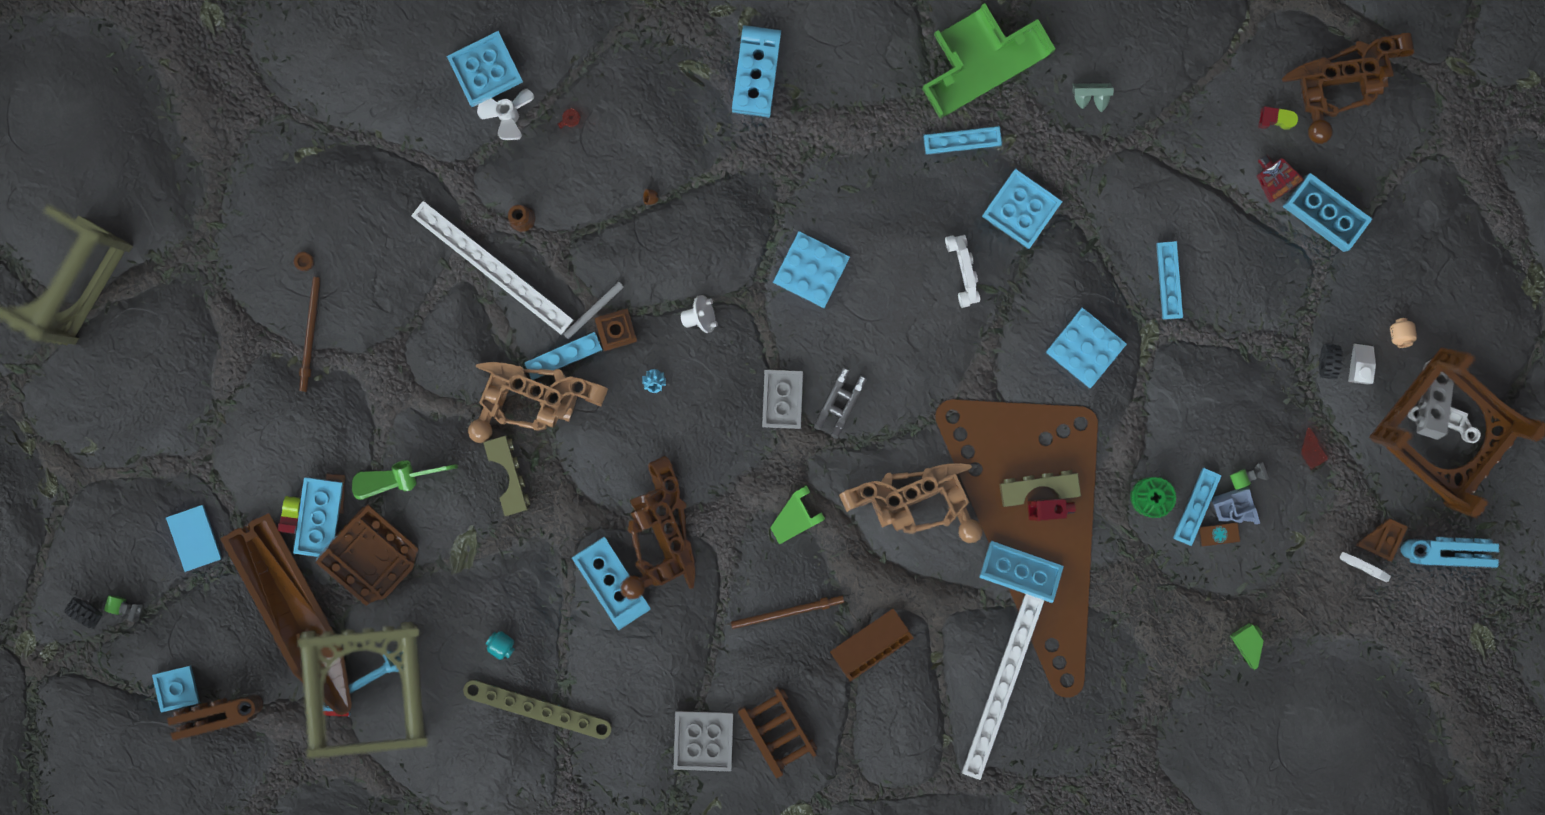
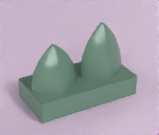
(1100, 91)

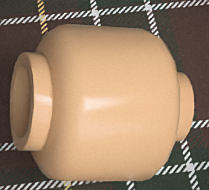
(1403, 333)

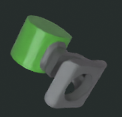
(1243, 477)
(118, 605)

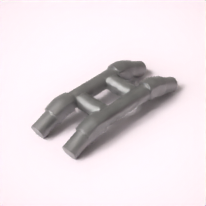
(838, 390)

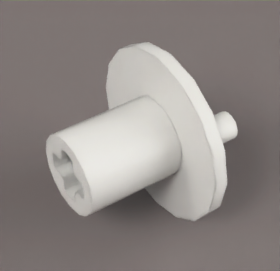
(700, 315)

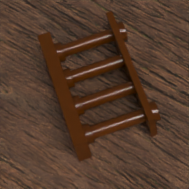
(768, 748)

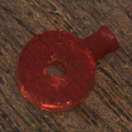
(566, 121)

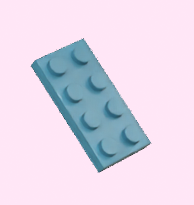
(317, 515)
(1021, 571)

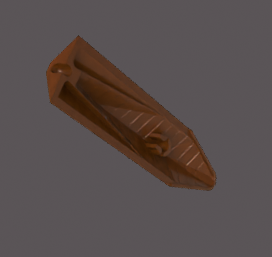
(285, 601)

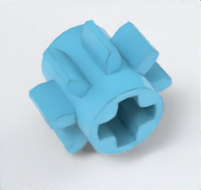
(654, 381)

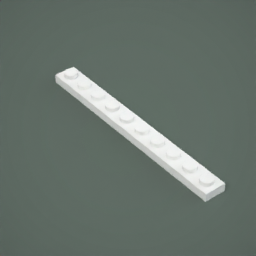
(492, 268)
(1002, 686)

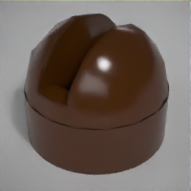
(649, 197)

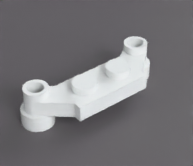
(969, 276)
(1457, 421)

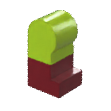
(1273, 116)
(289, 515)

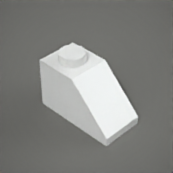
(1362, 364)

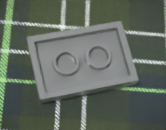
(782, 399)

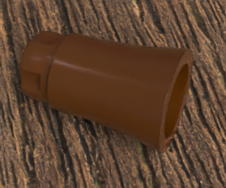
(527, 220)

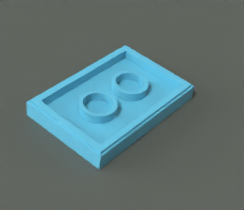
(194, 538)

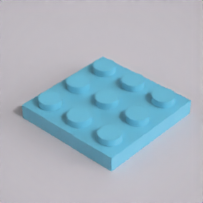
(484, 69)
(1022, 209)
(811, 269)
(1086, 348)

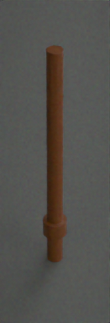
(305, 371)
(824, 603)

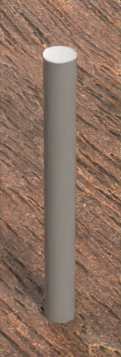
(593, 310)

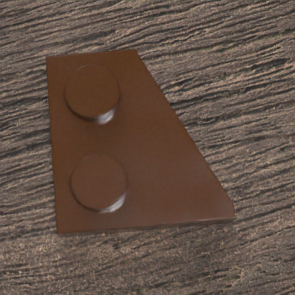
(1384, 539)

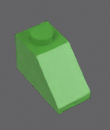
(1249, 643)

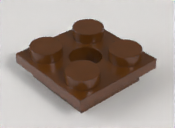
(627, 332)

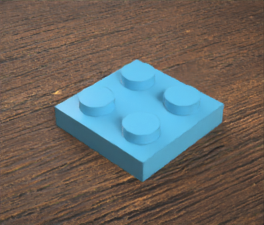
(176, 688)

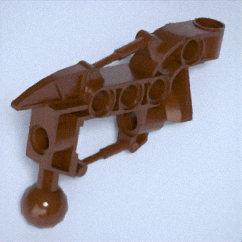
(1372, 83)
(676, 561)

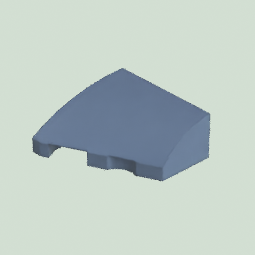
(1236, 506)

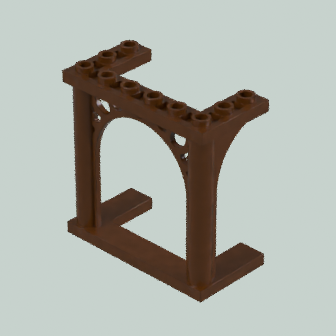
(1460, 496)

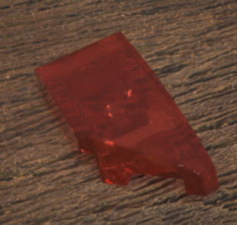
(1312, 451)

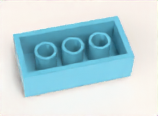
(1327, 212)

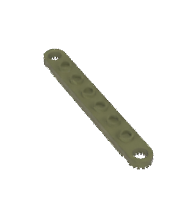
(537, 709)

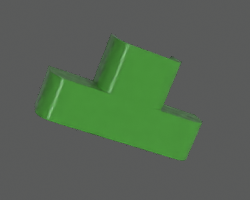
(983, 58)

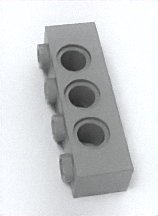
(1436, 425)

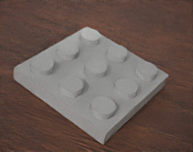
(703, 740)

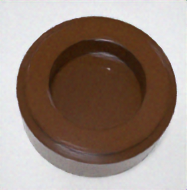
(303, 261)

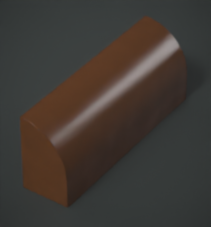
(871, 644)

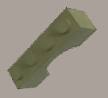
(1063, 485)
(513, 499)

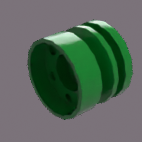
(1145, 489)

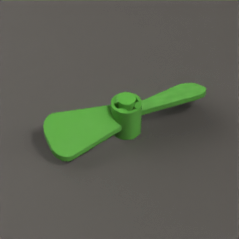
(402, 475)

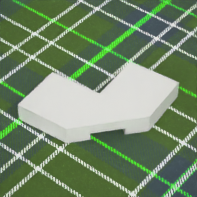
(1373, 571)

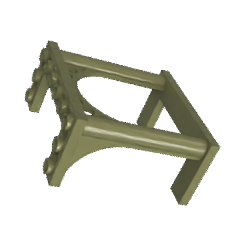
(40, 317)
(311, 648)

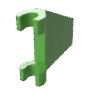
(794, 518)

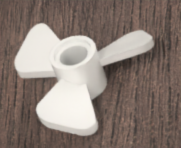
(508, 129)

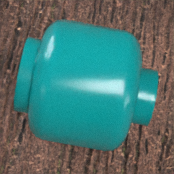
(500, 645)

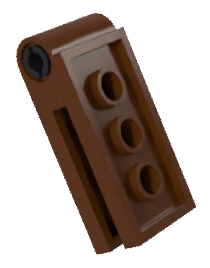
(237, 712)

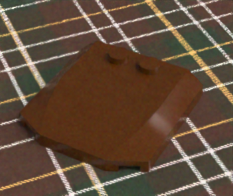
(368, 556)

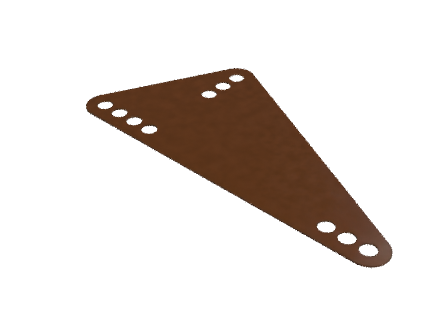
(1008, 448)

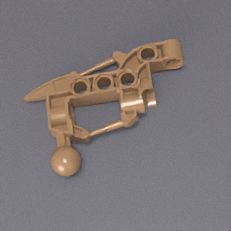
(505, 378)
(944, 482)

